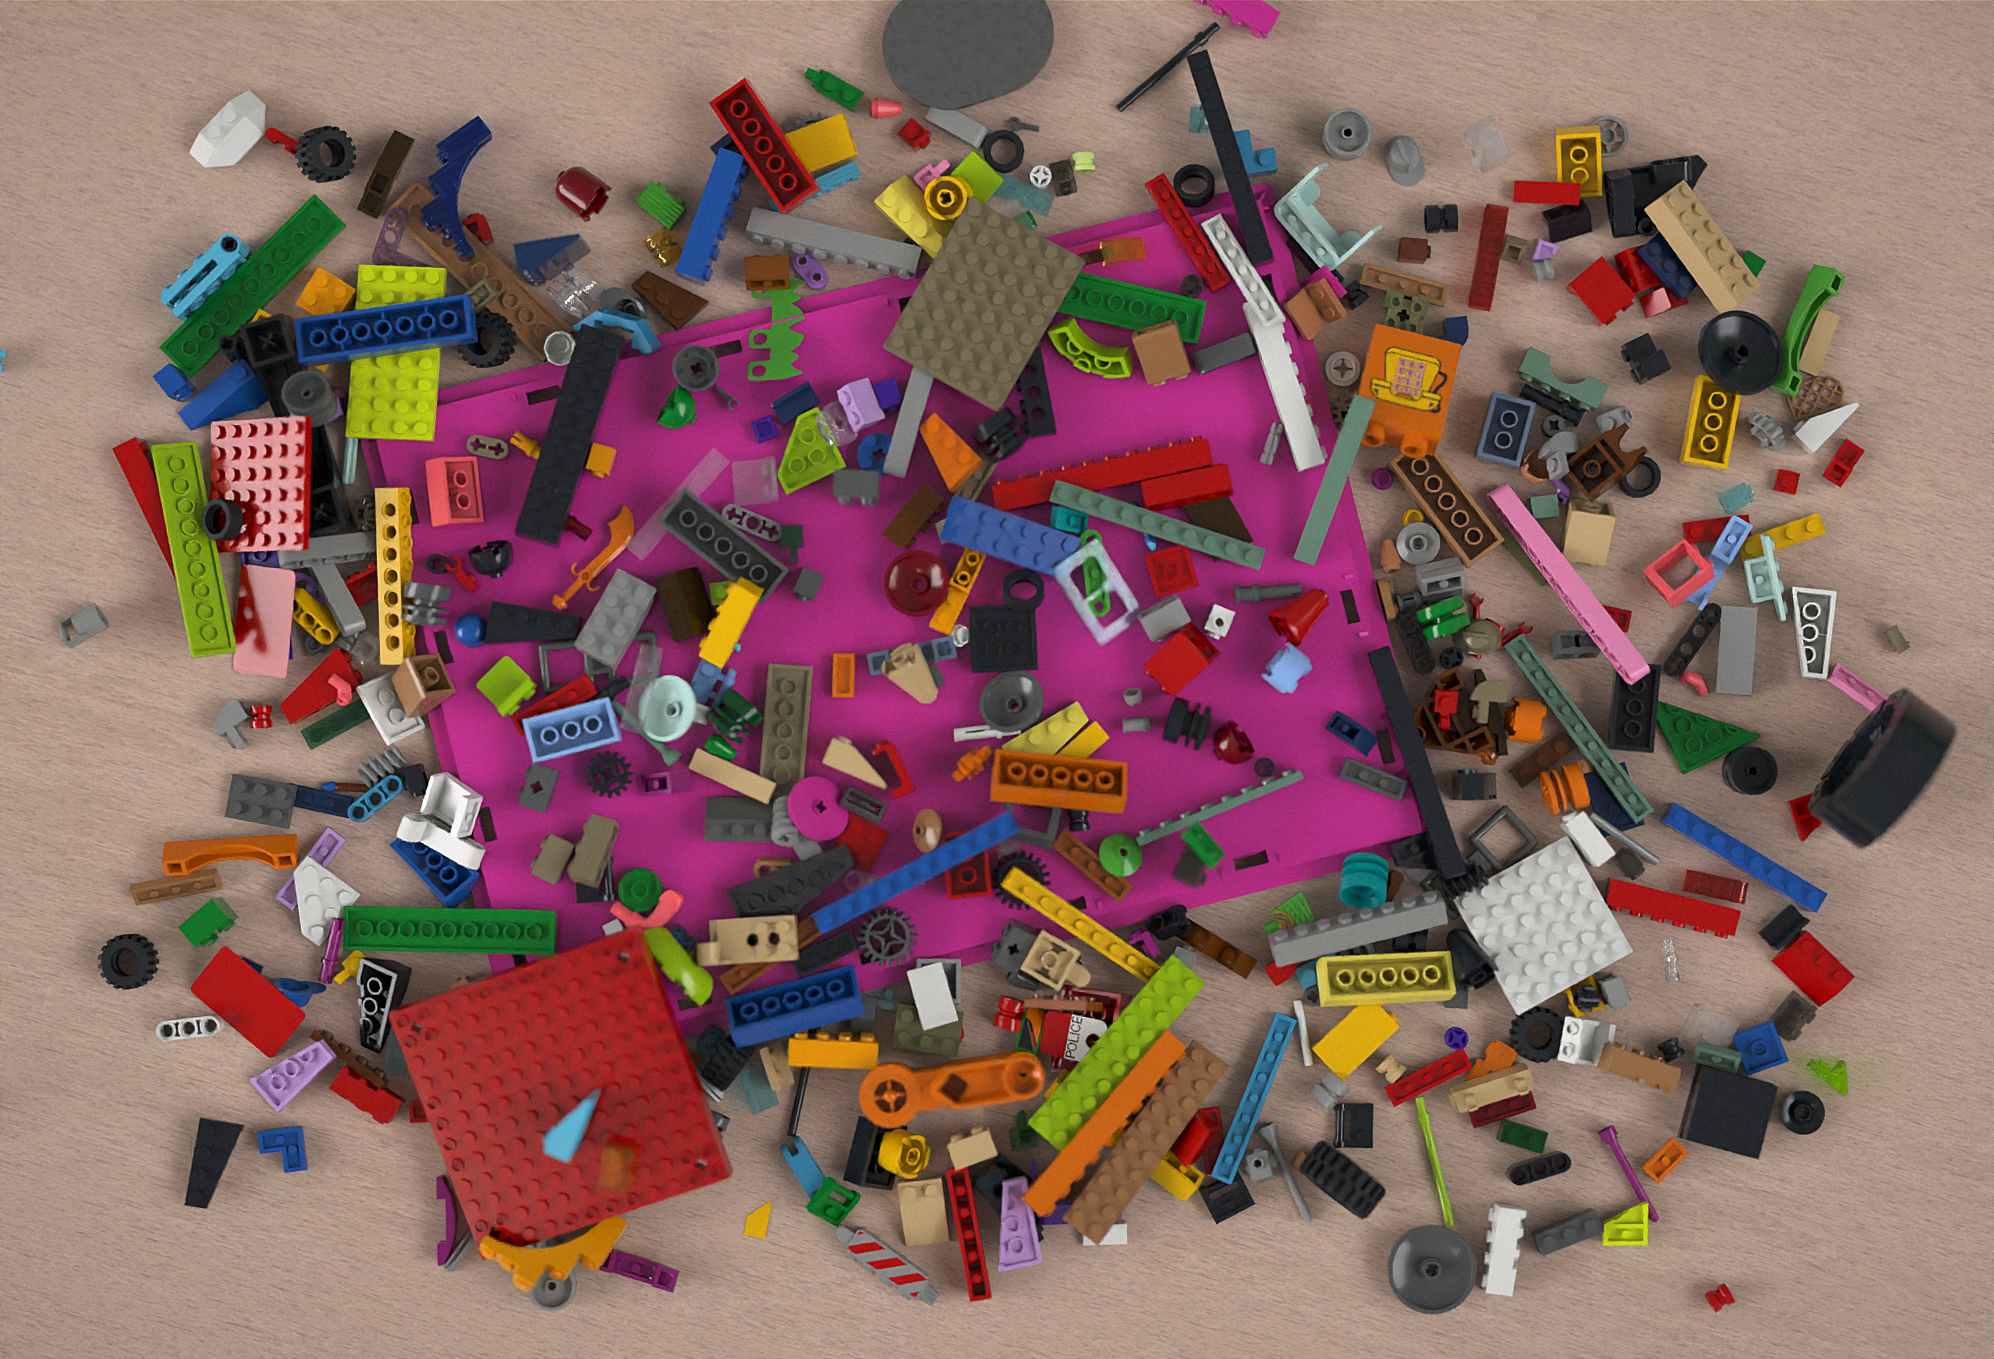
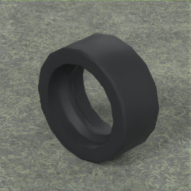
(1008, 135)
(1193, 171)
(1656, 478)
(233, 524)
(1018, 576)

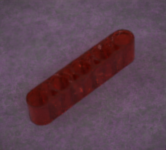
(1488, 257)

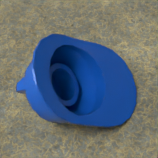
(298, 991)

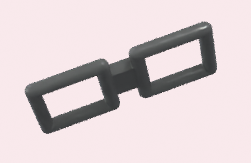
(592, 666)
(1483, 855)

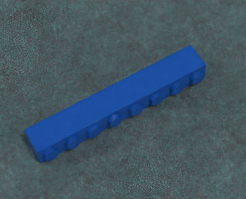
(1743, 857)

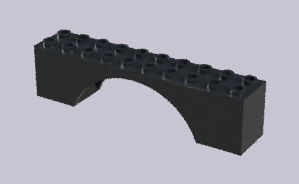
(275, 359)

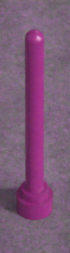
(1610, 1137)

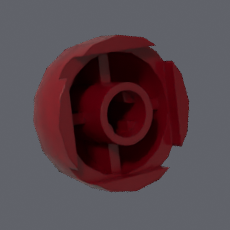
(1232, 745)

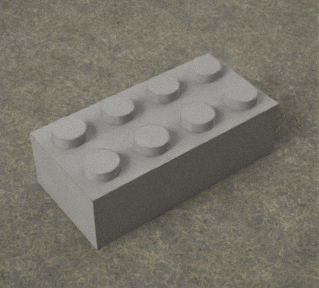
(616, 619)

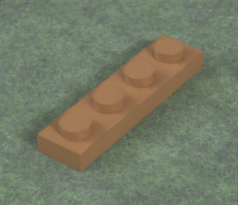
(1384, 278)
(176, 886)

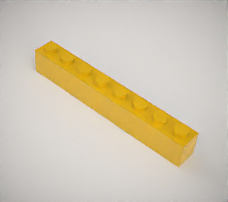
(1169, 1171)

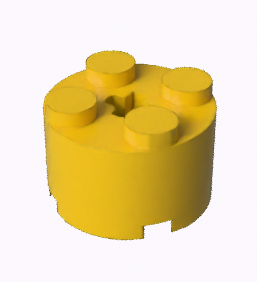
(937, 201)
(903, 1153)

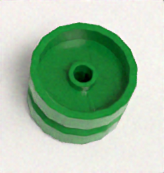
(1443, 618)

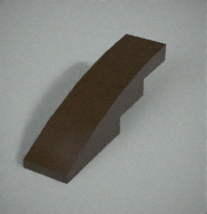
(1495, 722)

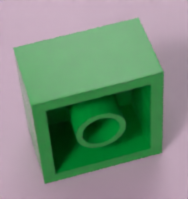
(208, 922)

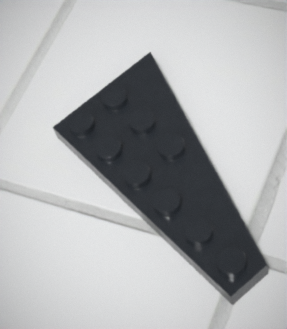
(790, 887)

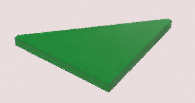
(1698, 738)

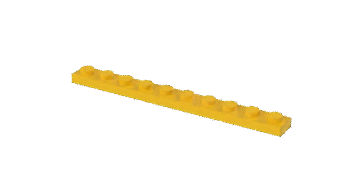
(1080, 925)

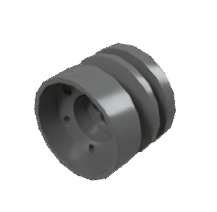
(689, 357)
(426, 603)

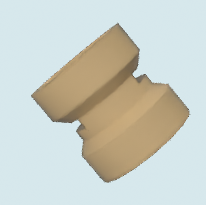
(1390, 1068)

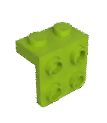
(507, 686)

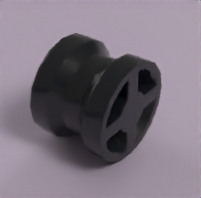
(1454, 656)
(1671, 1049)

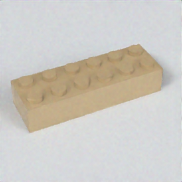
(1702, 247)

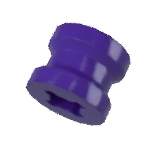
(1458, 1041)

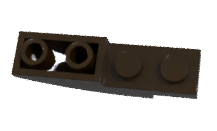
(385, 174)

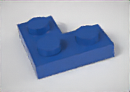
(290, 1142)

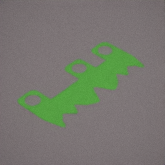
(779, 337)

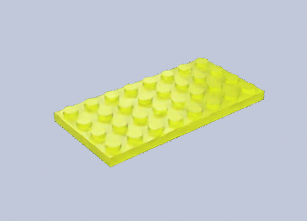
(397, 392)

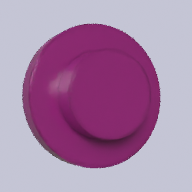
(1382, 479)

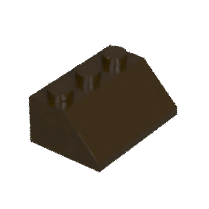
(685, 603)

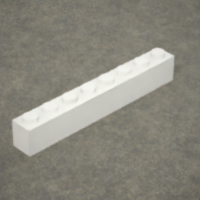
(1287, 392)

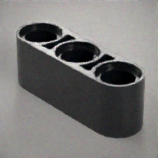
(1415, 655)
(1549, 1168)

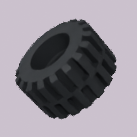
(310, 158)
(501, 342)
(110, 964)
(1520, 1027)
(726, 1063)

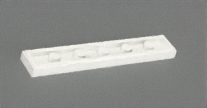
(1243, 272)

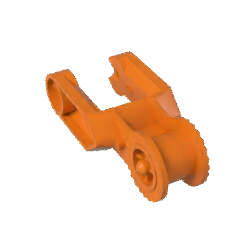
(896, 1092)

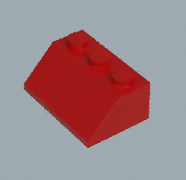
(1812, 968)

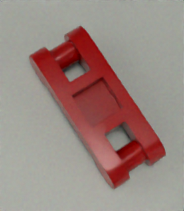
(277, 137)

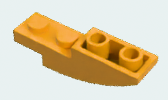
(960, 587)

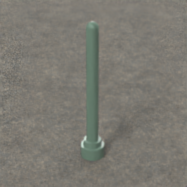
(668, 754)

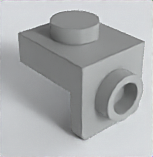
(1614, 419)

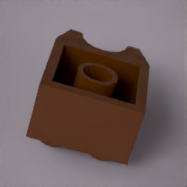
(1607, 456)

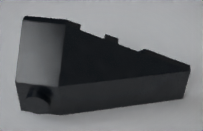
(381, 990)

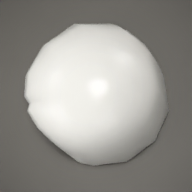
(559, 347)

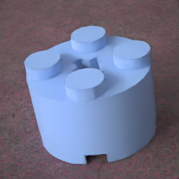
(1287, 668)

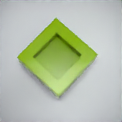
(718, 592)

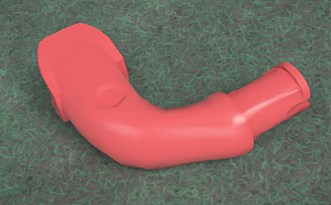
(669, 904)

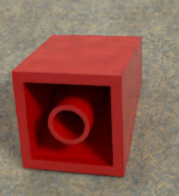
(1181, 659)

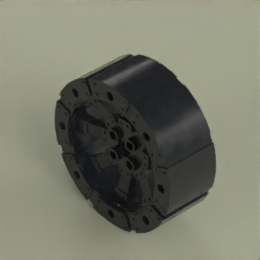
(1882, 768)

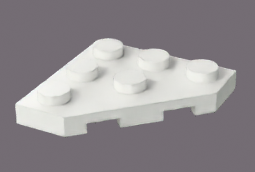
(320, 898)

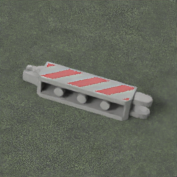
(888, 1263)

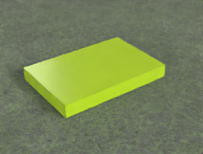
(979, 176)

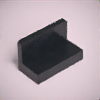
(1567, 221)
(1783, 927)

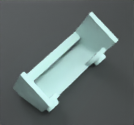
(1312, 230)

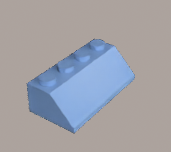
(572, 730)

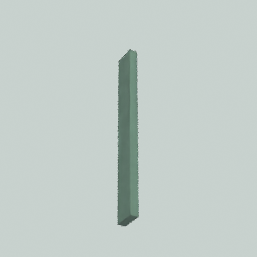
(1334, 479)

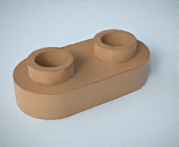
(1385, 590)
(772, 863)

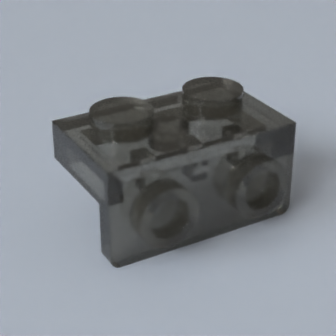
(1792, 1016)

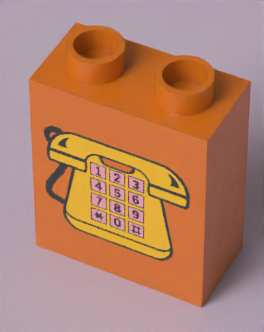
(1411, 386)

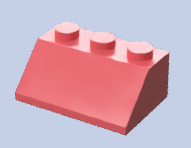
(454, 491)

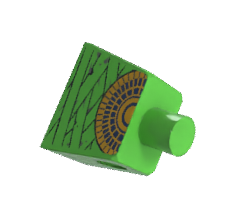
(1290, 914)

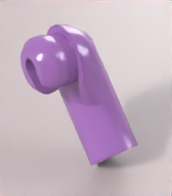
(1562, 491)

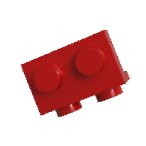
(364, 585)

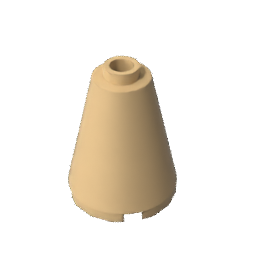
(911, 672)

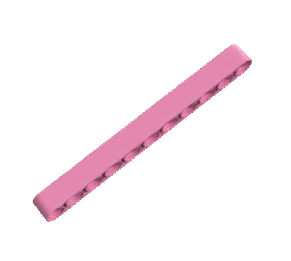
(1567, 584)

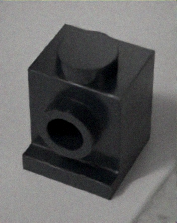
(415, 779)

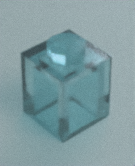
(1736, 498)

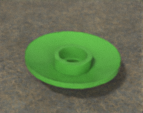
(1112, 860)

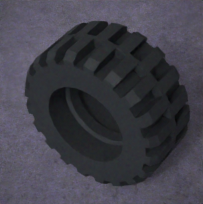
(1342, 1179)

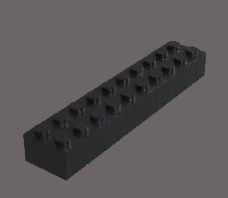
(570, 436)

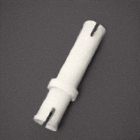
(978, 732)

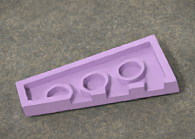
(287, 1079)
(1018, 1231)

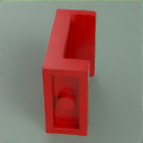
(1602, 291)
(905, 778)

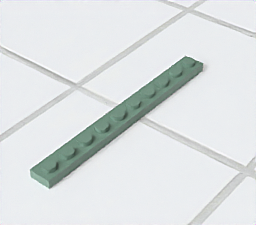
(1157, 525)
(1578, 728)

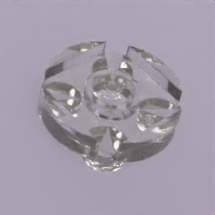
(828, 429)

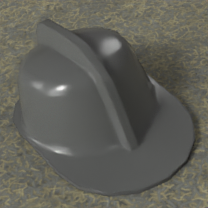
(622, 301)

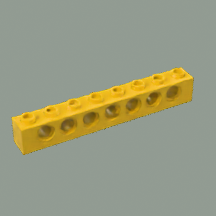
(387, 566)

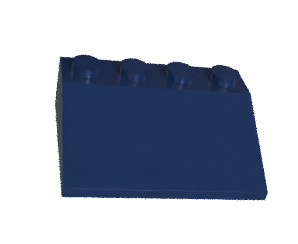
(546, 258)

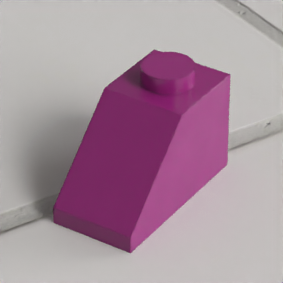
(666, 783)

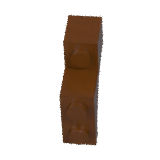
(1218, 949)

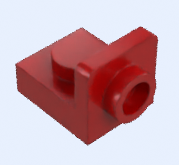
(915, 135)
(483, 230)

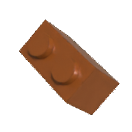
(767, 272)

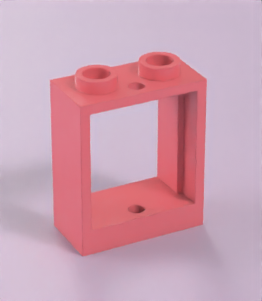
(1667, 561)

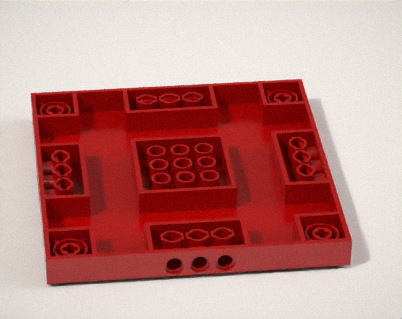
(523, 1052)

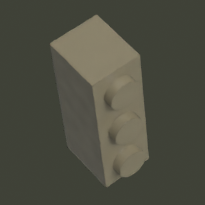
(593, 850)

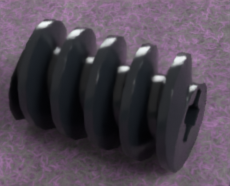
(1459, 884)

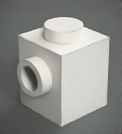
(1218, 622)

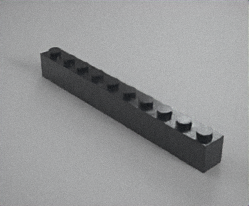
(1230, 158)

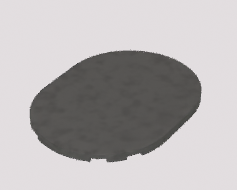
(965, 49)

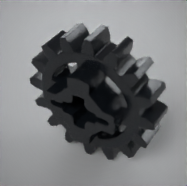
(605, 784)

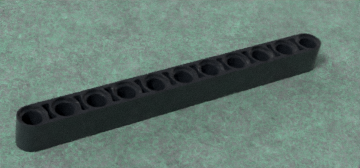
(1416, 762)

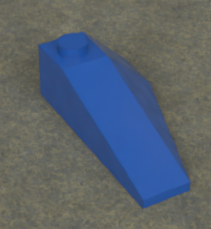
(228, 395)
(441, 875)

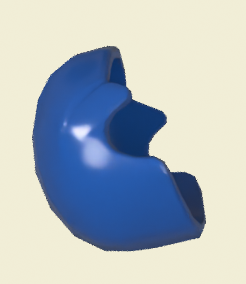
(471, 630)

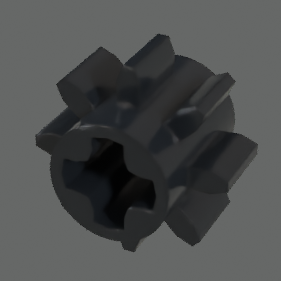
(1586, 998)

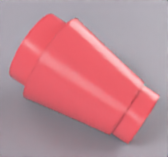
(884, 108)

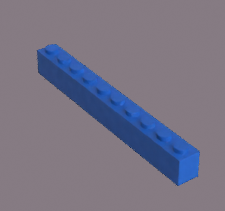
(916, 872)

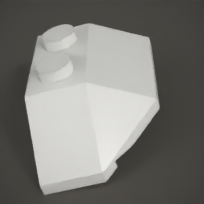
(231, 132)

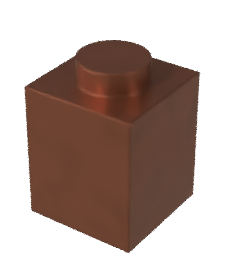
(1413, 250)

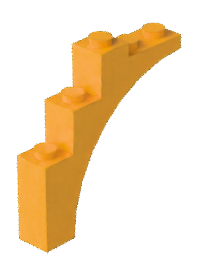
(560, 1260)

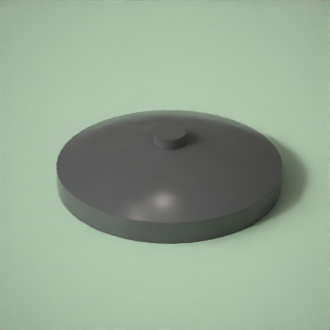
(1431, 1269)

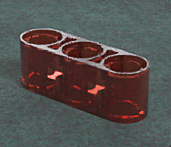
(1715, 886)

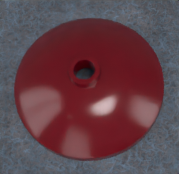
(902, 580)

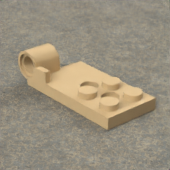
(731, 945)

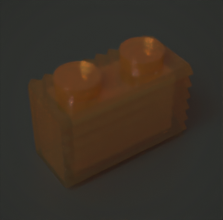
(615, 1167)

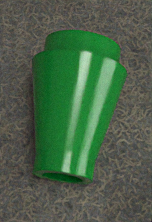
(720, 747)

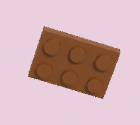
(1063, 1002)

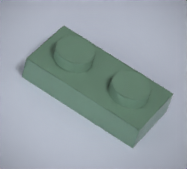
(1717, 1057)

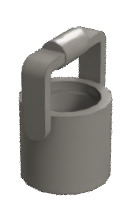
(87, 624)

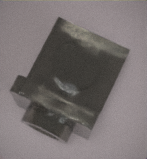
(1063, 177)

